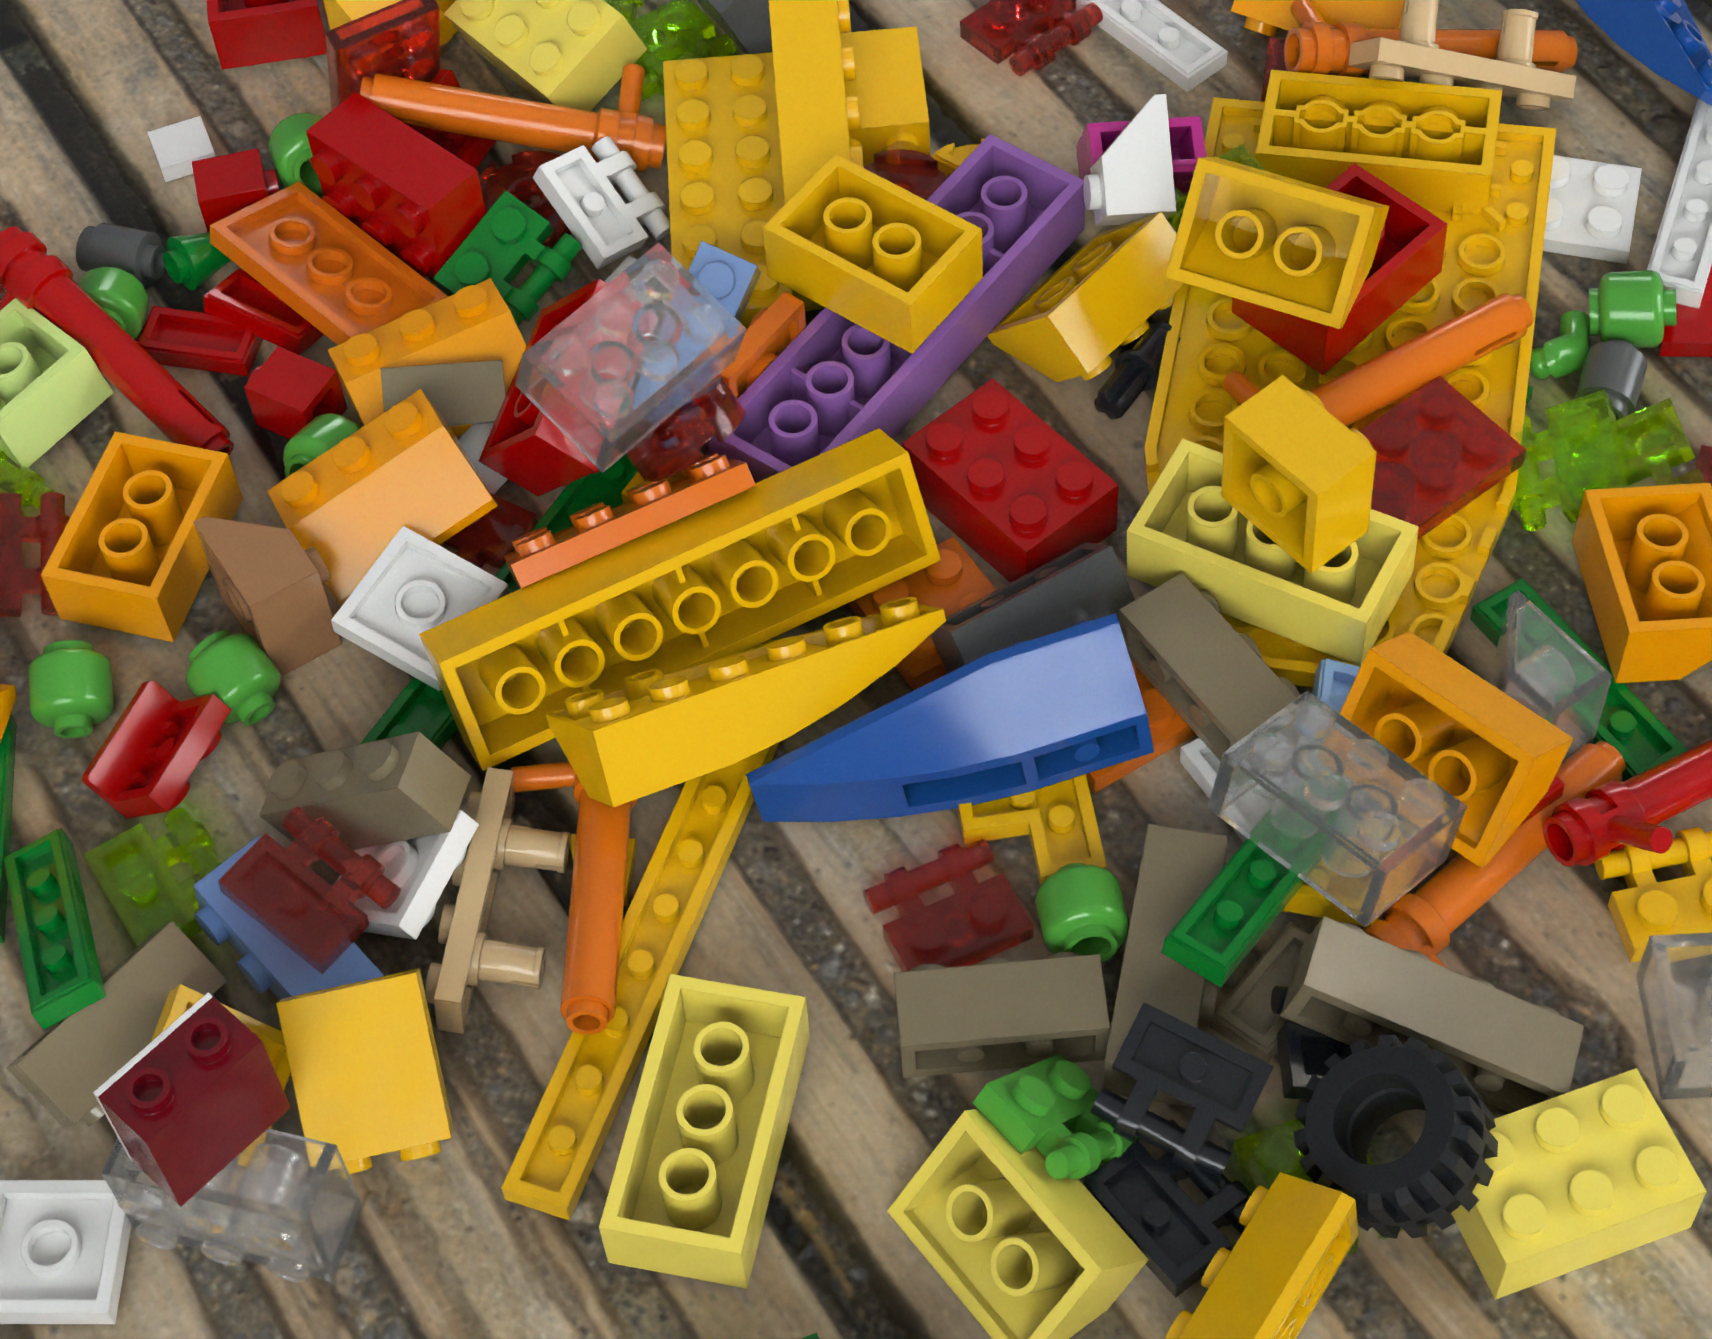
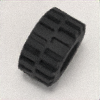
(1366, 1092)

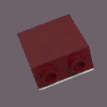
(193, 1099)

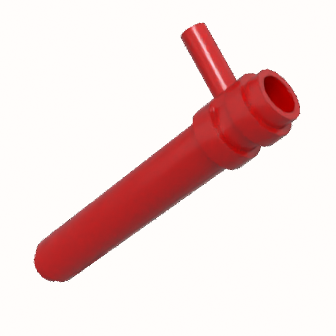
(48, 288)
(1629, 811)

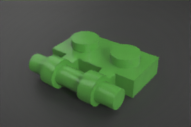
(1050, 1111)

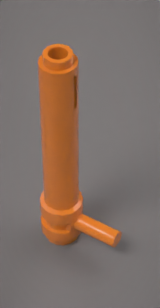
(1326, 47)
(524, 120)
(1415, 361)
(1460, 888)
(595, 898)

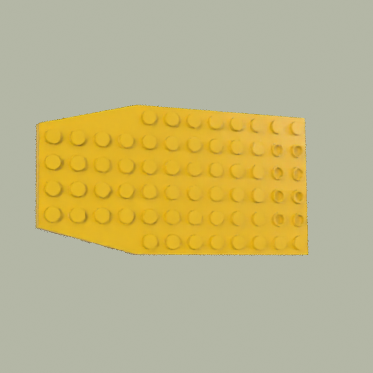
(1463, 167)

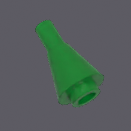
(192, 259)

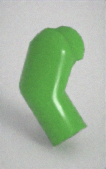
(1564, 353)

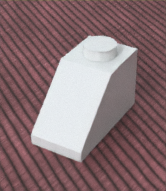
(1134, 171)

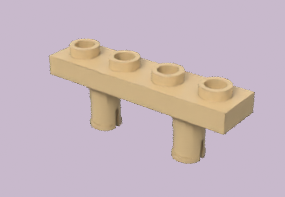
(1421, 59)
(463, 926)

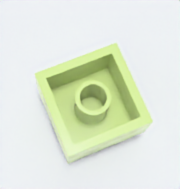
(44, 384)

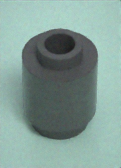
(123, 248)
(1618, 370)

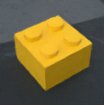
(1298, 473)

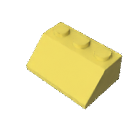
(1011, 1239)

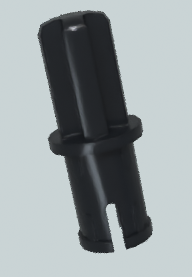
(1135, 372)

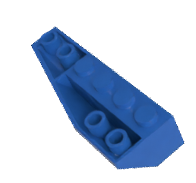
(1660, 37)
(972, 735)

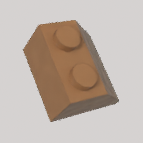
(272, 588)

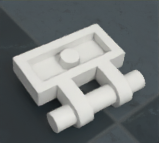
(593, 208)

